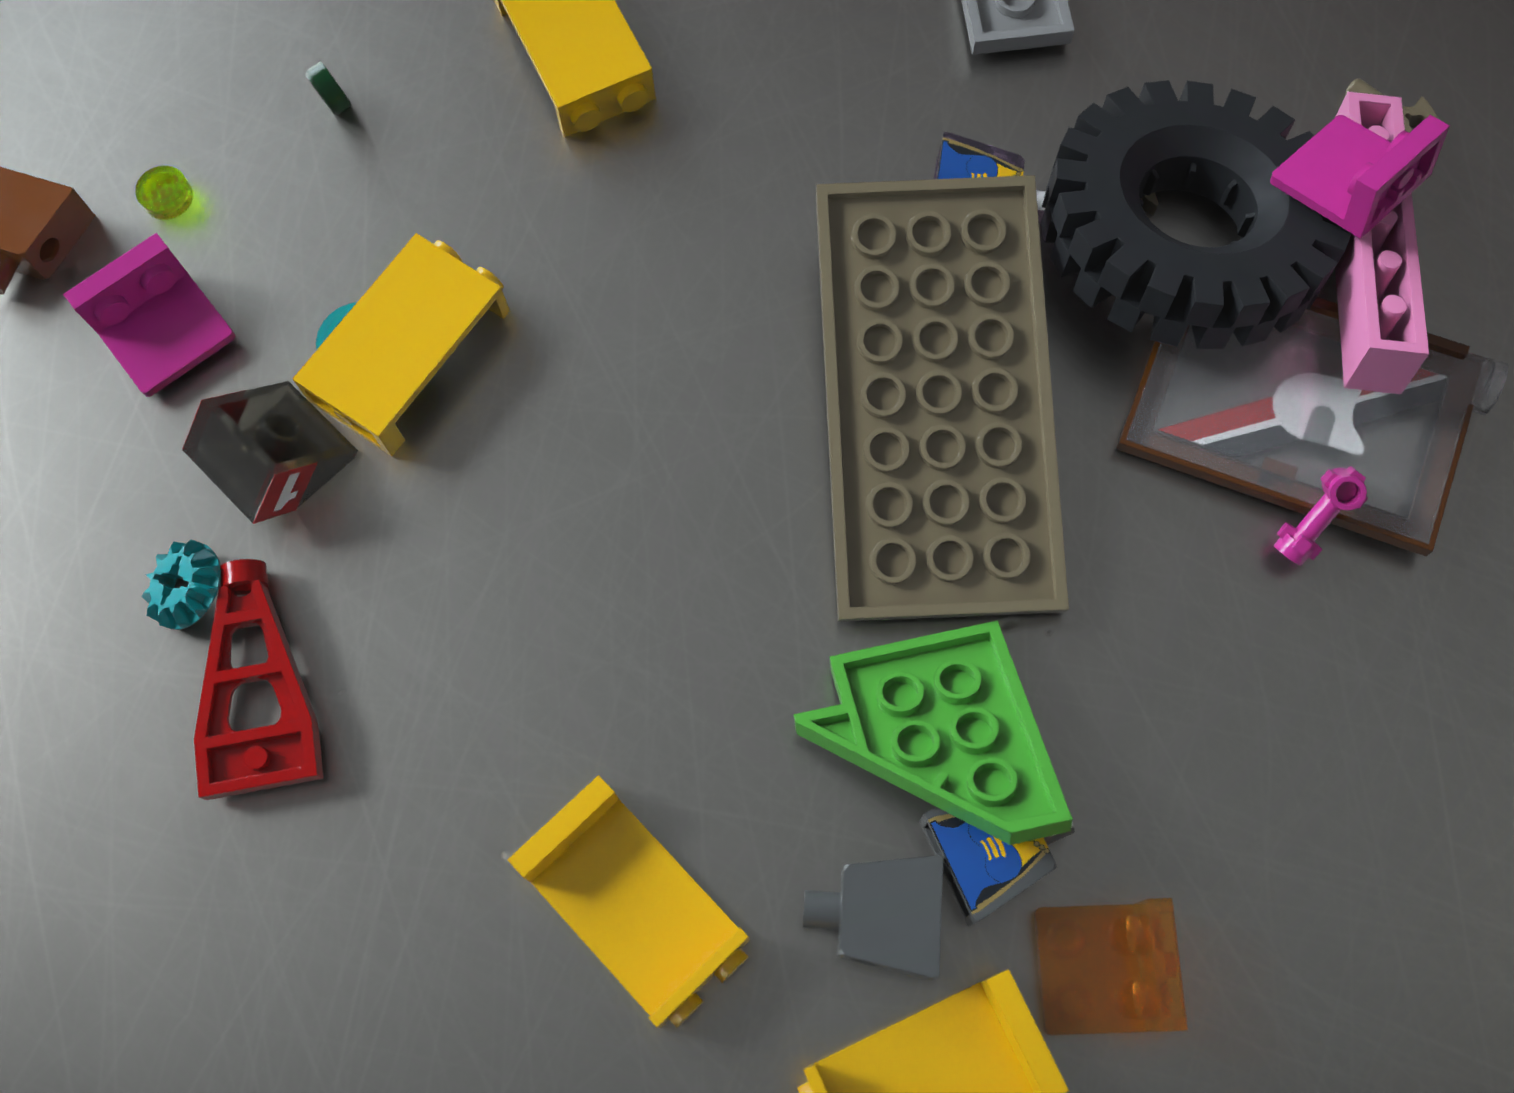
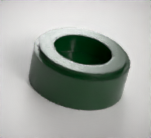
(328, 88)

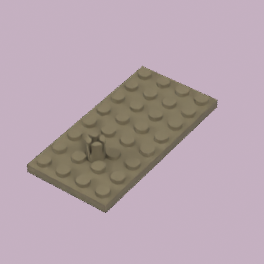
(939, 400)

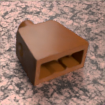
(37, 225)

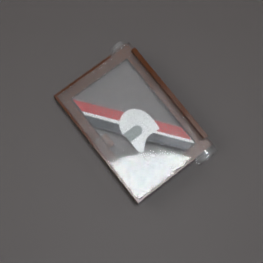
(1280, 417)

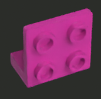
(1357, 173)
(150, 315)

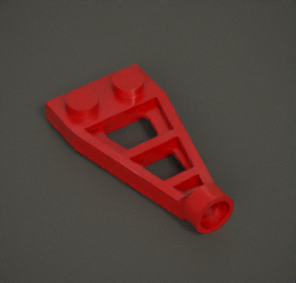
(260, 756)

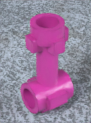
(1342, 491)

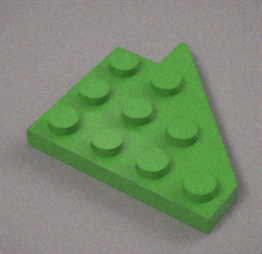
(948, 727)

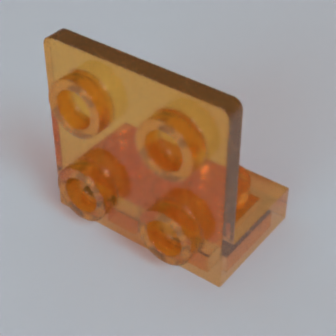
(1110, 968)

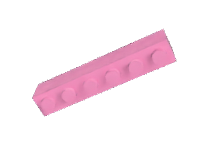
(1381, 279)

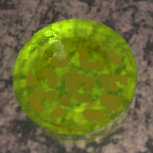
(164, 192)

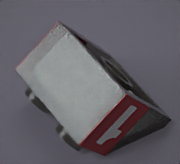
(266, 448)

